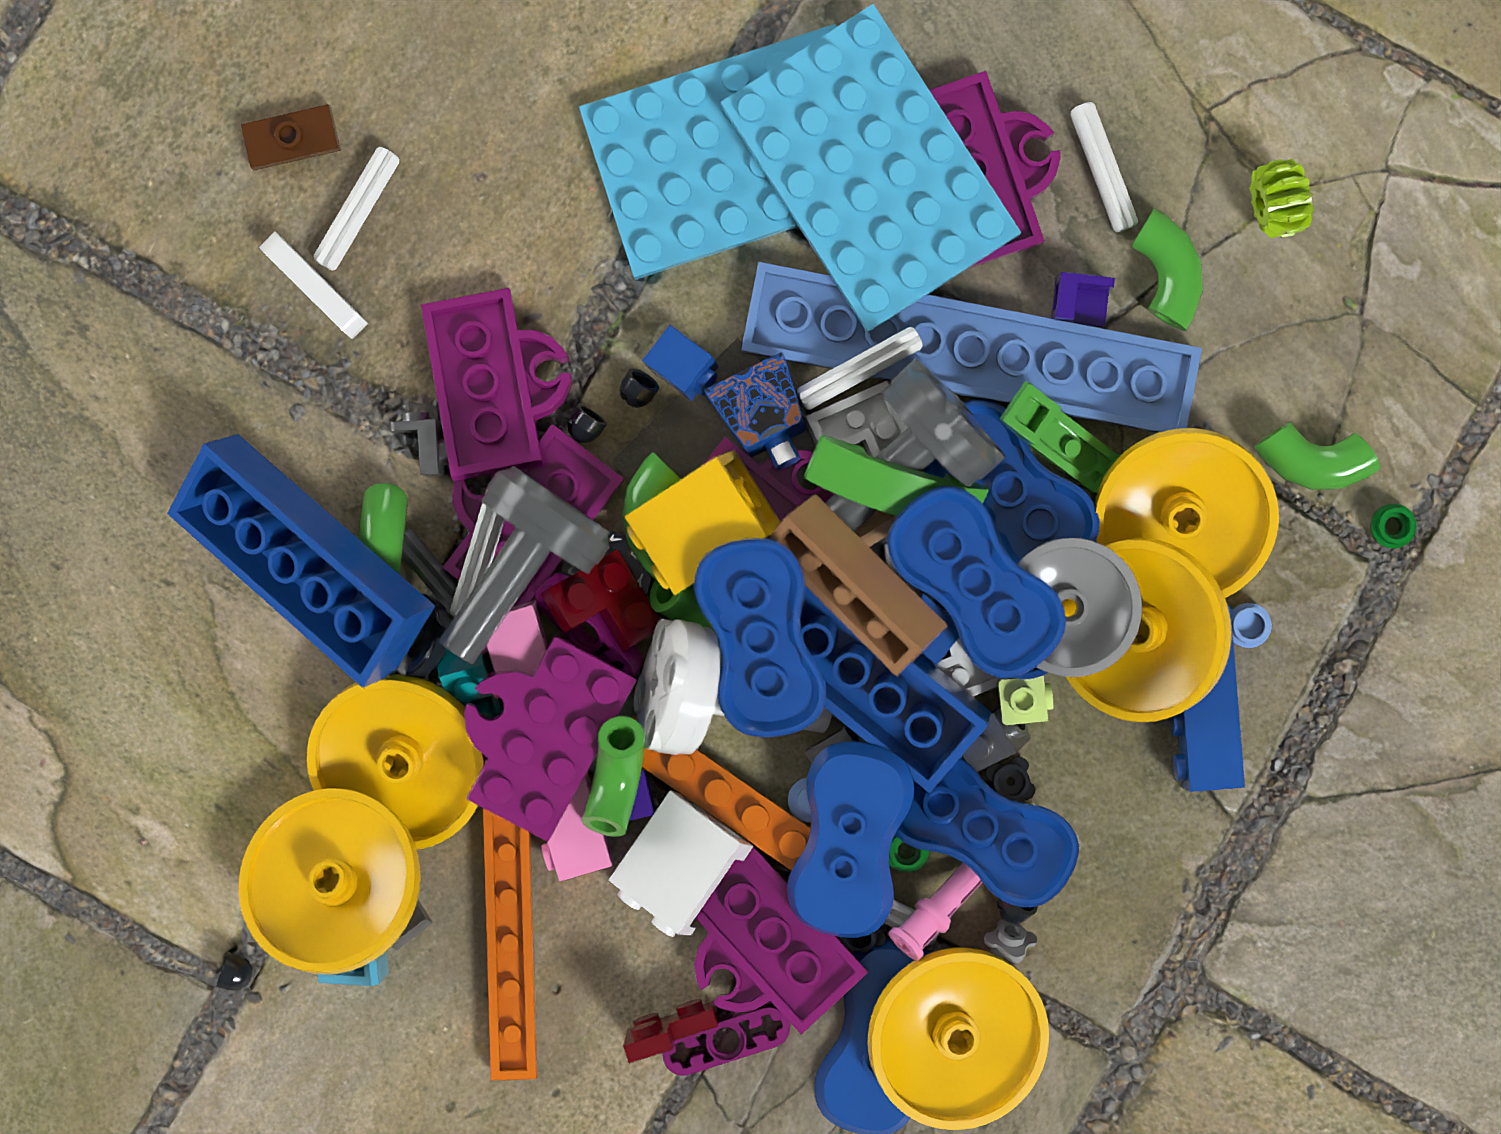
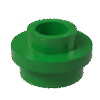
(1406, 523)
(907, 864)

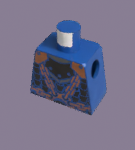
(761, 410)

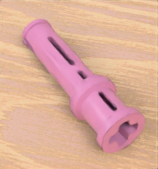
(934, 913)

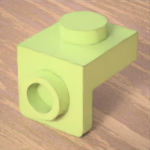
(1024, 700)

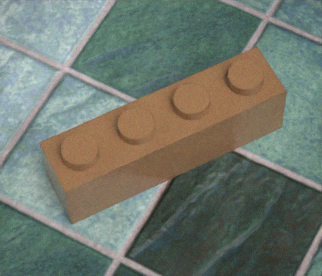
(858, 585)

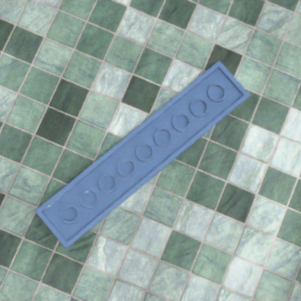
(982, 350)

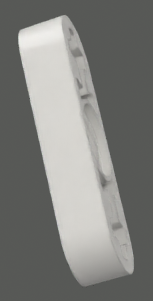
(313, 285)

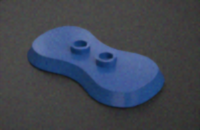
(1023, 496)
(953, 553)
(754, 604)
(856, 806)
(1012, 846)
(845, 1080)

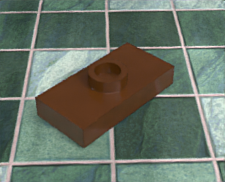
(290, 137)

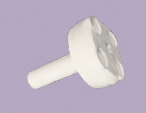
(681, 688)

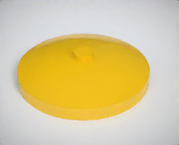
(1196, 495)
(1179, 638)
(403, 748)
(329, 881)
(958, 1038)

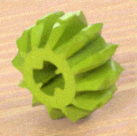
(1281, 198)

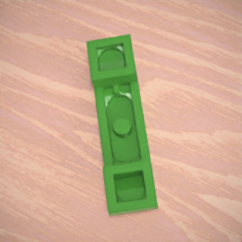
(1058, 437)
(874, 481)

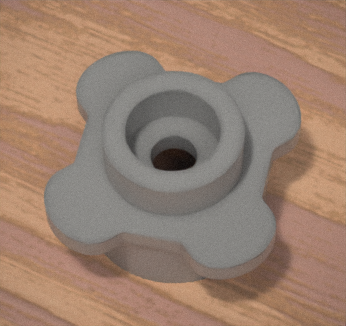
(1010, 941)

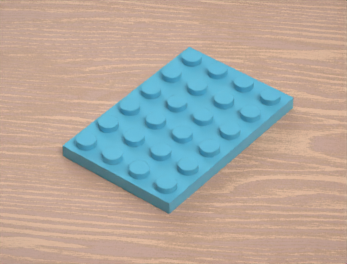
(679, 166)
(870, 168)

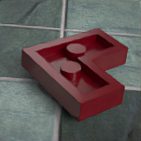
(608, 591)
(657, 1035)

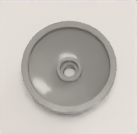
(1104, 598)

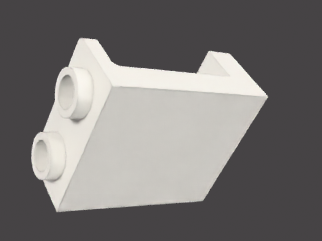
(677, 863)

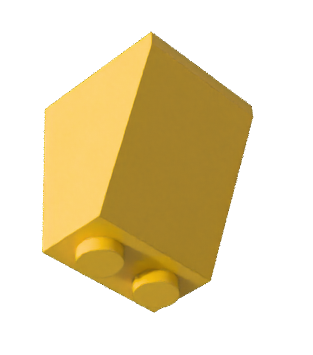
(699, 514)

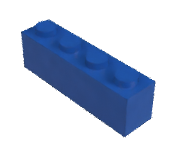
(1211, 737)

